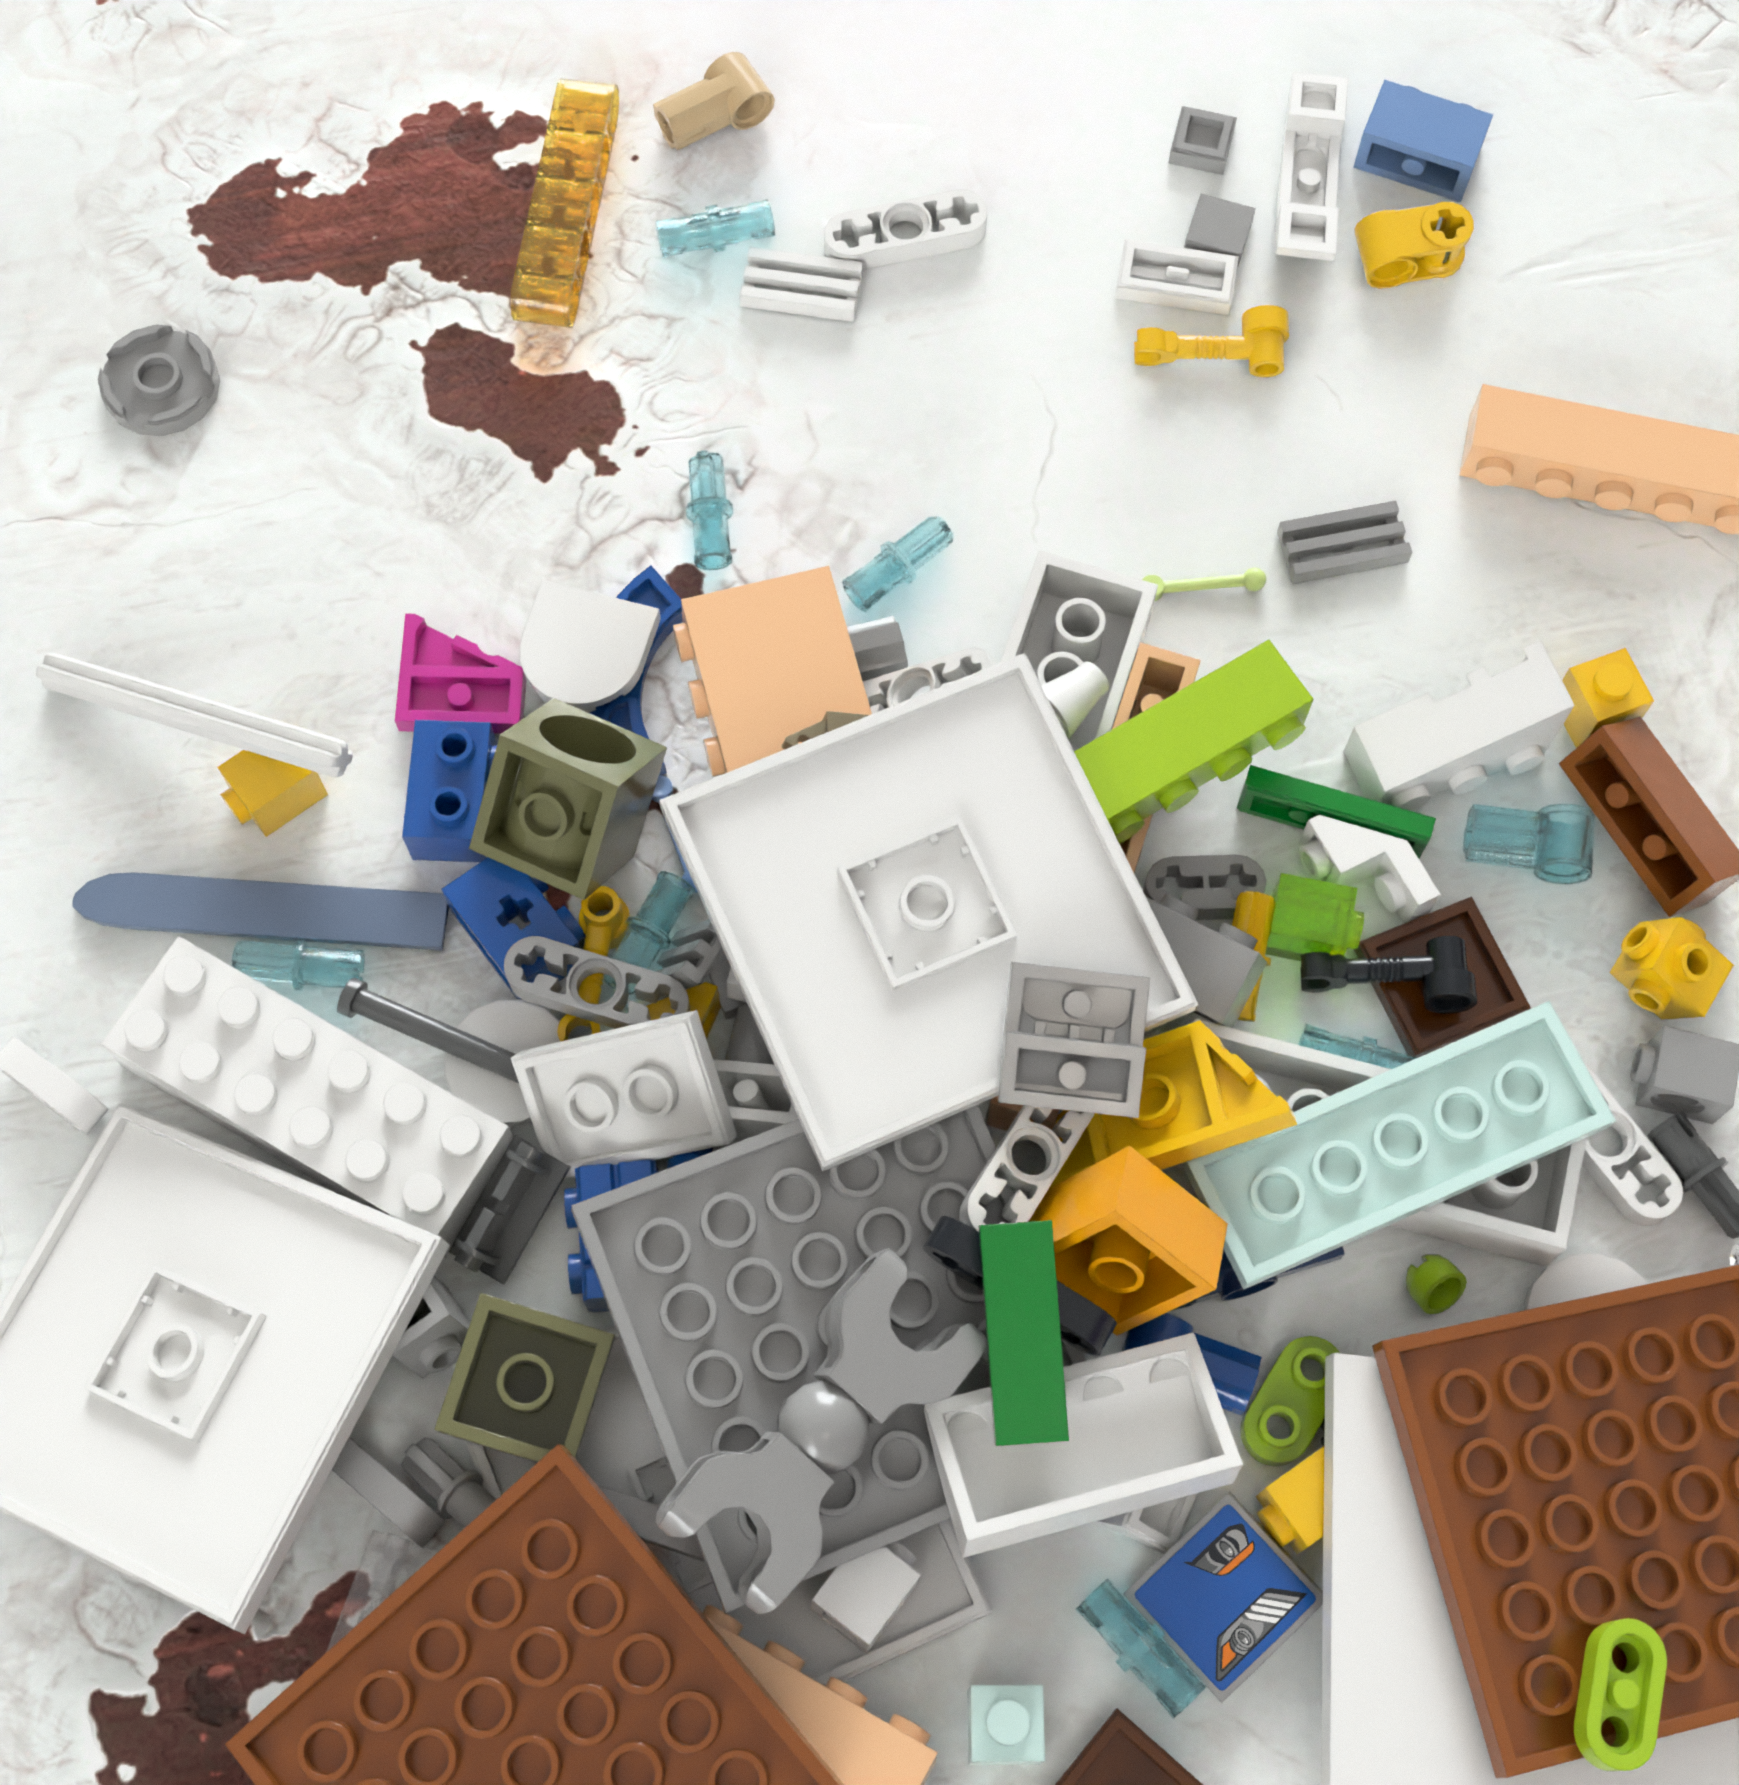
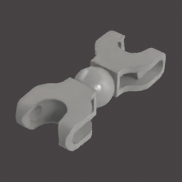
(821, 1431)

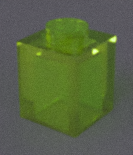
(1313, 918)

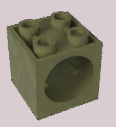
(567, 797)

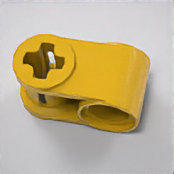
(1408, 247)

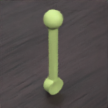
(1252, 579)

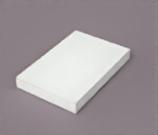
(626, 1094)

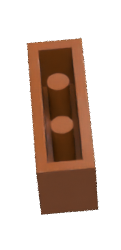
(1653, 815)

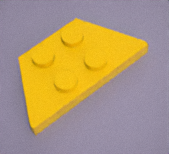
(1190, 1105)

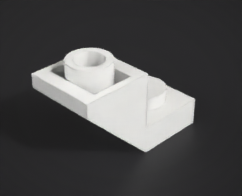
(1351, 853)

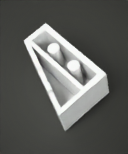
(1462, 736)

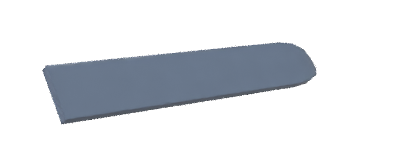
(265, 910)

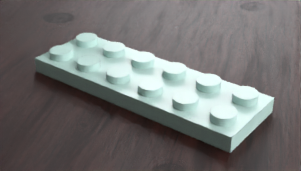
(1400, 1143)

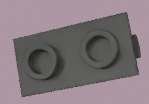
(509, 1210)

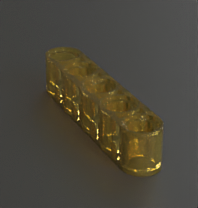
(565, 203)

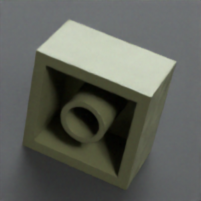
(524, 1380)

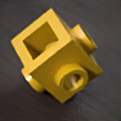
(1671, 968)

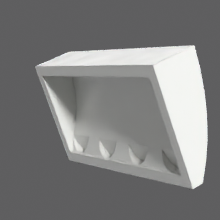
(1138, 1436)

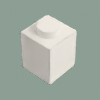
(867, 1593)

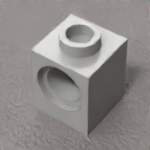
(1686, 1074)

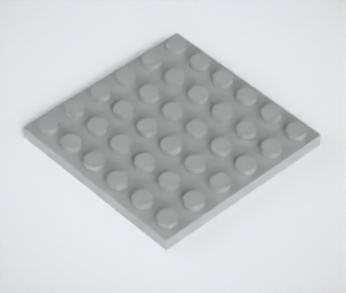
(726, 1295)

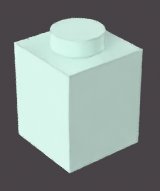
(1006, 1725)

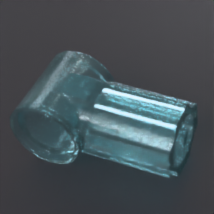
(1550, 841)

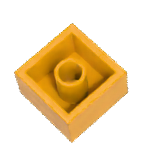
(1132, 1239)

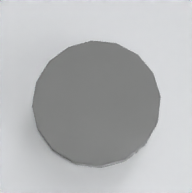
(159, 380)

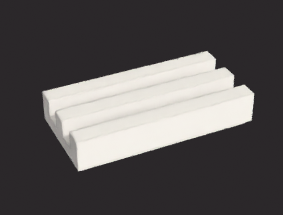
(803, 276)
(1175, 285)

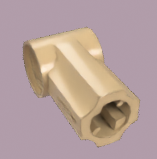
(726, 96)

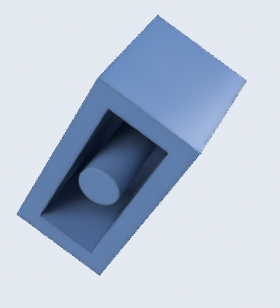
(1422, 140)

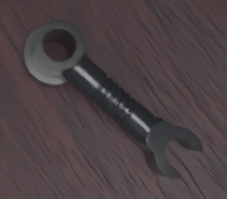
(1442, 973)

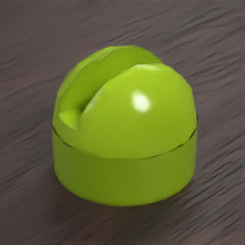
(1435, 1283)

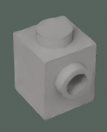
(434, 1332)

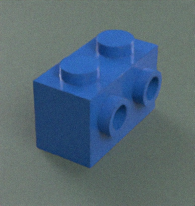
(446, 788)

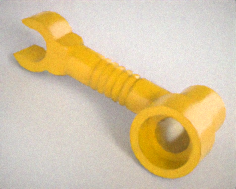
(1262, 343)
(600, 936)

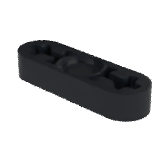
(1081, 1321)

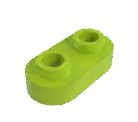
(1289, 1396)
(1625, 1698)

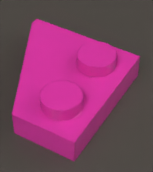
(455, 681)

